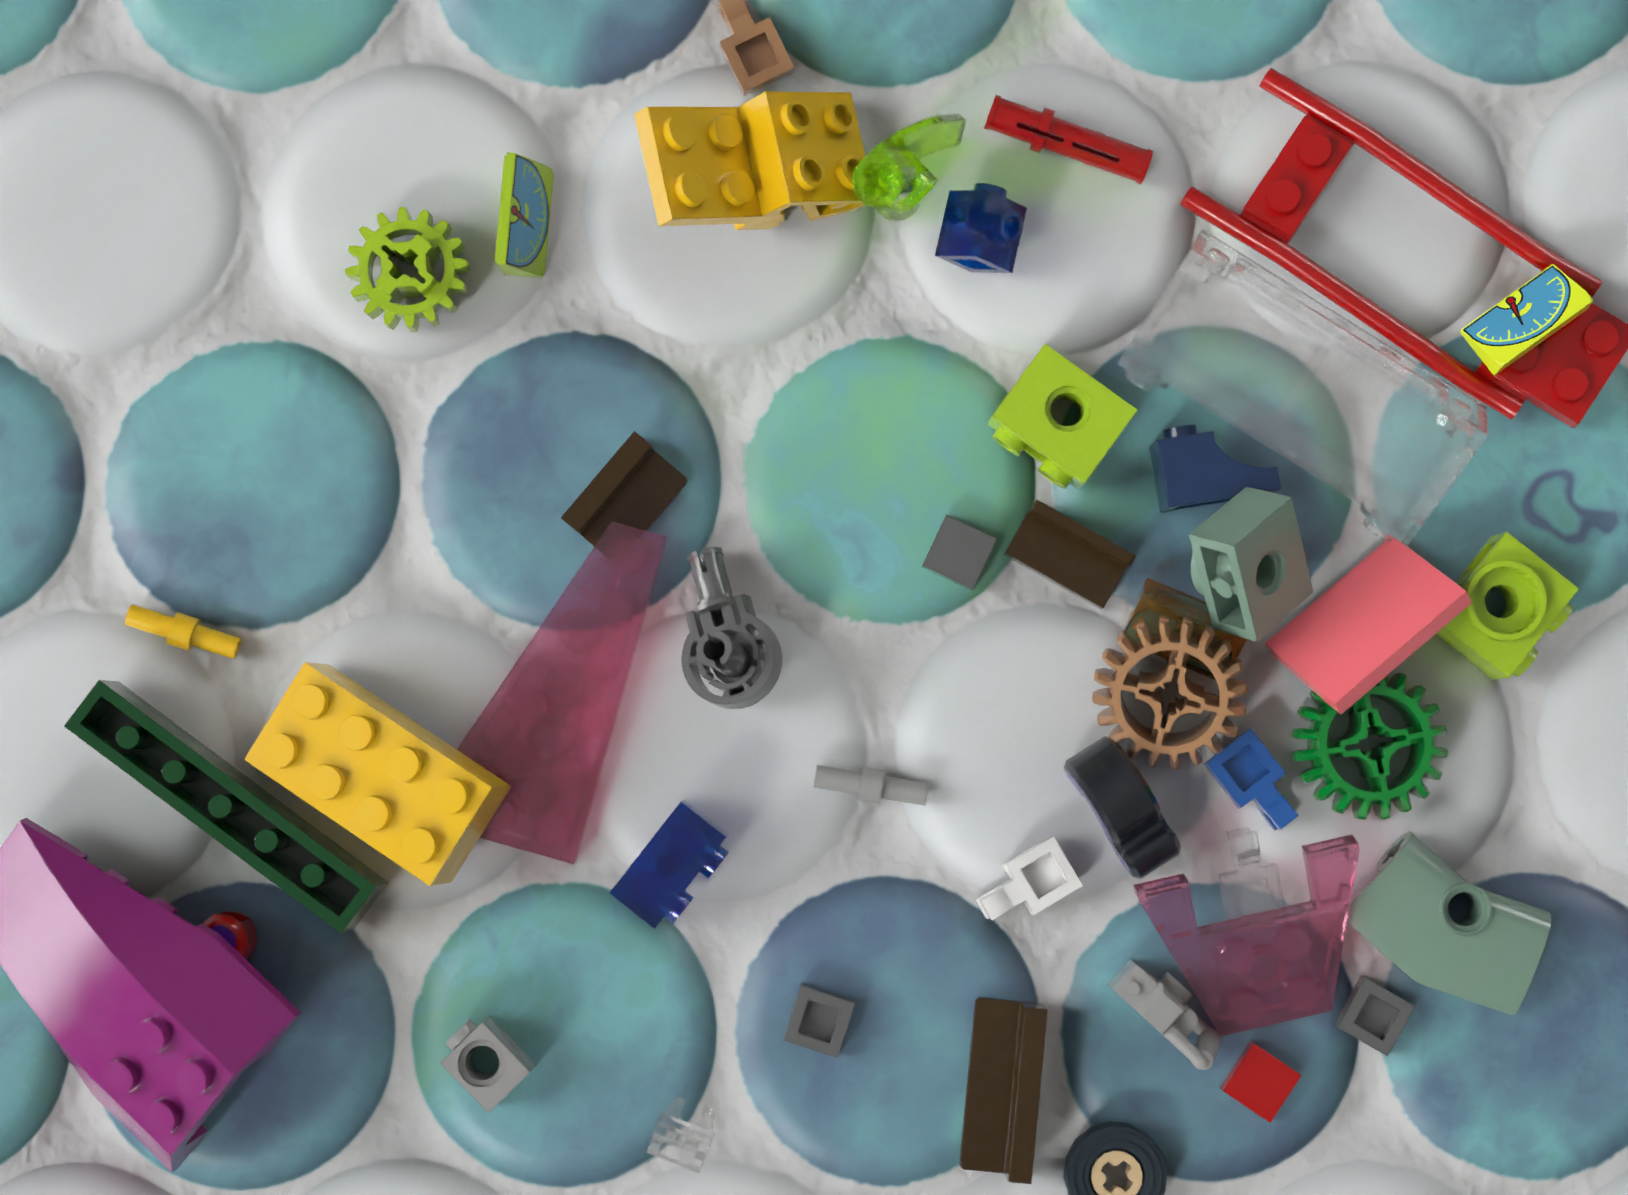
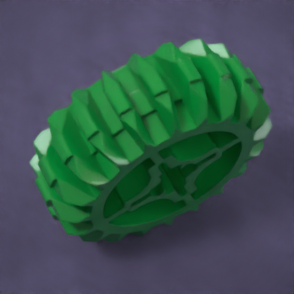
(1416, 735)

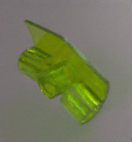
(891, 172)

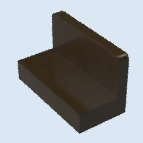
(628, 491)
(1069, 554)

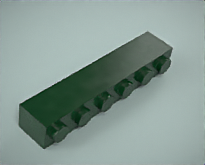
(226, 804)

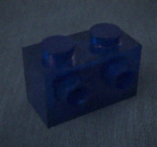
(669, 863)

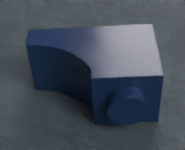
(1197, 473)

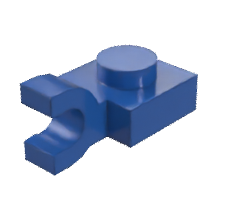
(1248, 773)

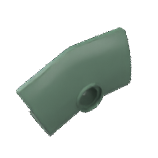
(1479, 959)

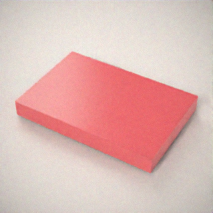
(1368, 624)

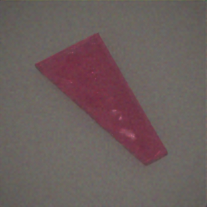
(562, 698)

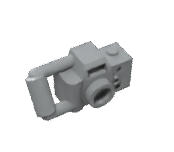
(1165, 1008)

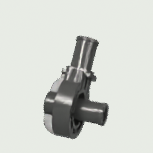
(725, 639)

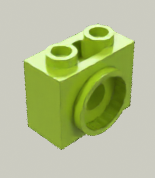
(1065, 452)
(1534, 599)

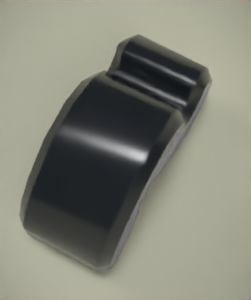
(1123, 806)

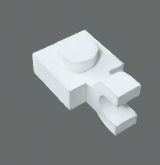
(1037, 879)

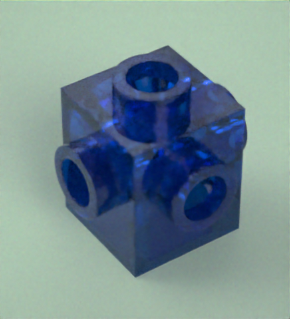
(981, 229)

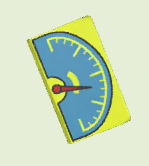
(1526, 318)

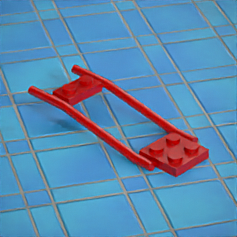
(1556, 375)

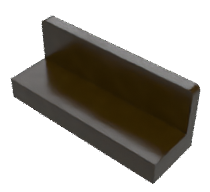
(1003, 1087)

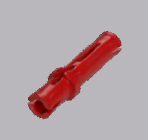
(1129, 162)

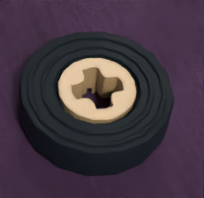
(1113, 1144)

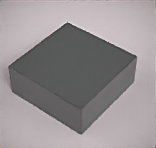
(959, 552)
(1374, 1015)
(819, 1020)

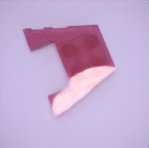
(1267, 962)

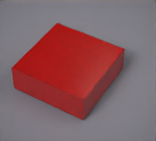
(1260, 1081)

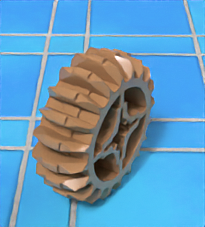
(1195, 699)

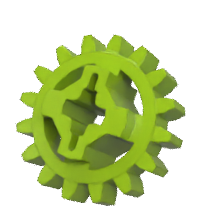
(423, 253)

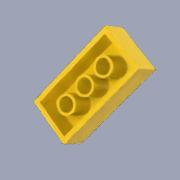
(377, 773)

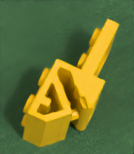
(752, 159)

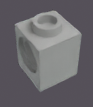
(486, 1088)

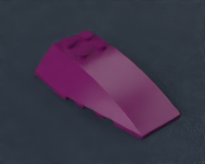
(131, 991)

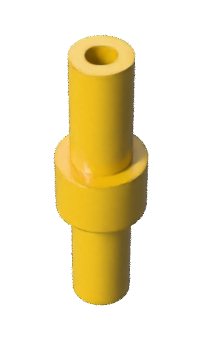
(183, 631)

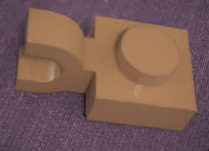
(753, 49)

